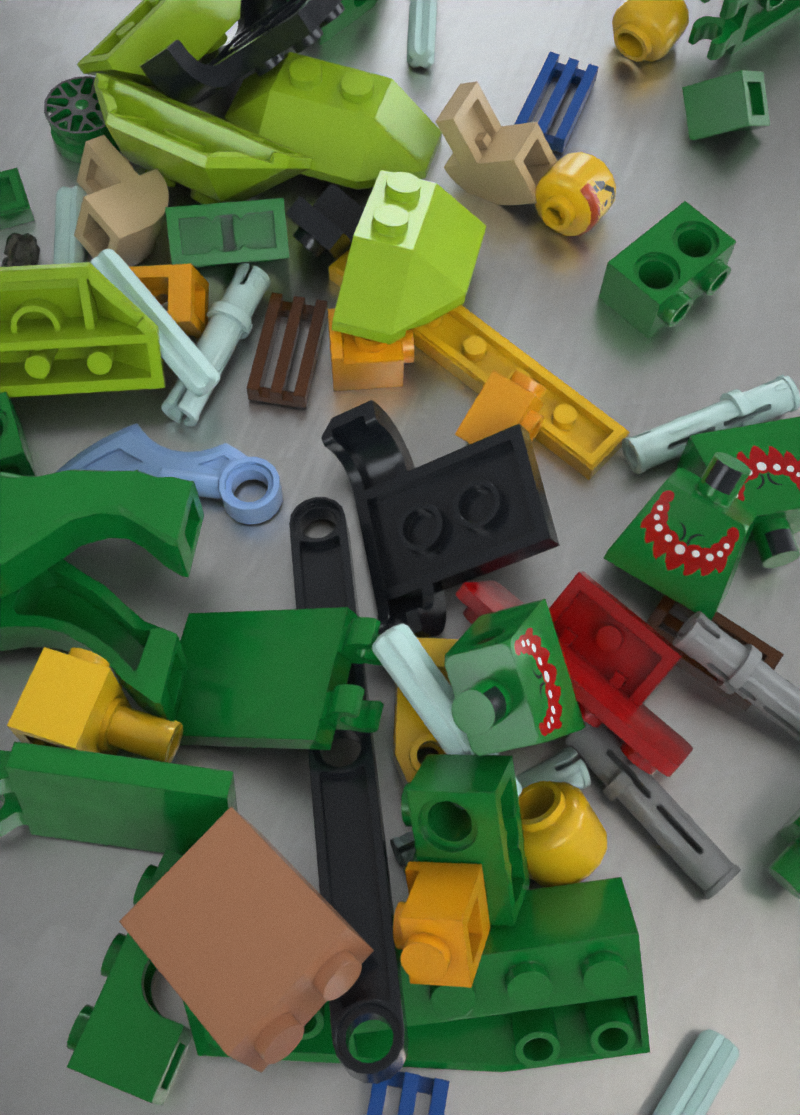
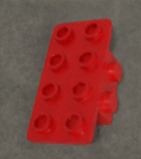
(610, 661)

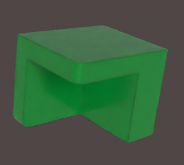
(726, 104)

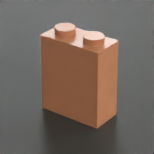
(246, 942)

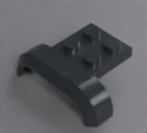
(261, 37)
(438, 520)

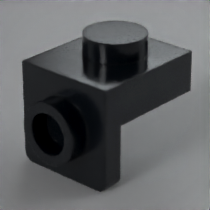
(327, 223)

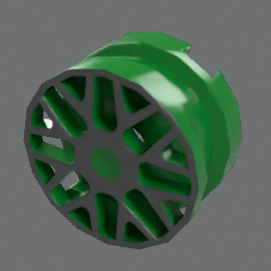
(75, 116)

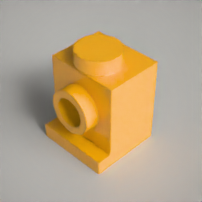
(183, 290)
(367, 363)
(503, 405)
(442, 923)

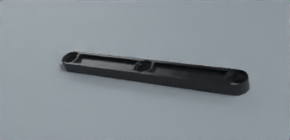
(350, 816)

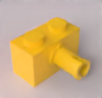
(82, 707)

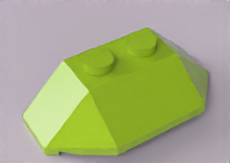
(154, 26)
(338, 117)
(192, 145)
(406, 259)
(73, 334)

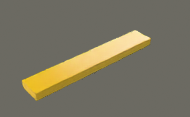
(473, 349)

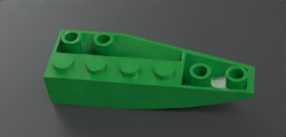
(543, 995)

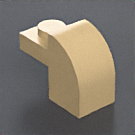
(491, 158)
(121, 206)

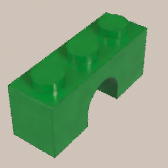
(124, 1034)

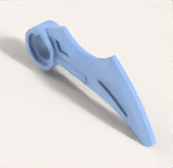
(213, 470)

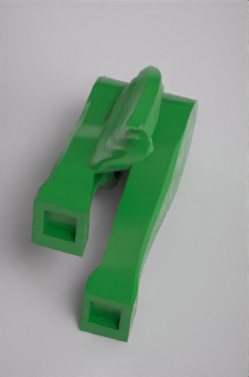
(61, 607)

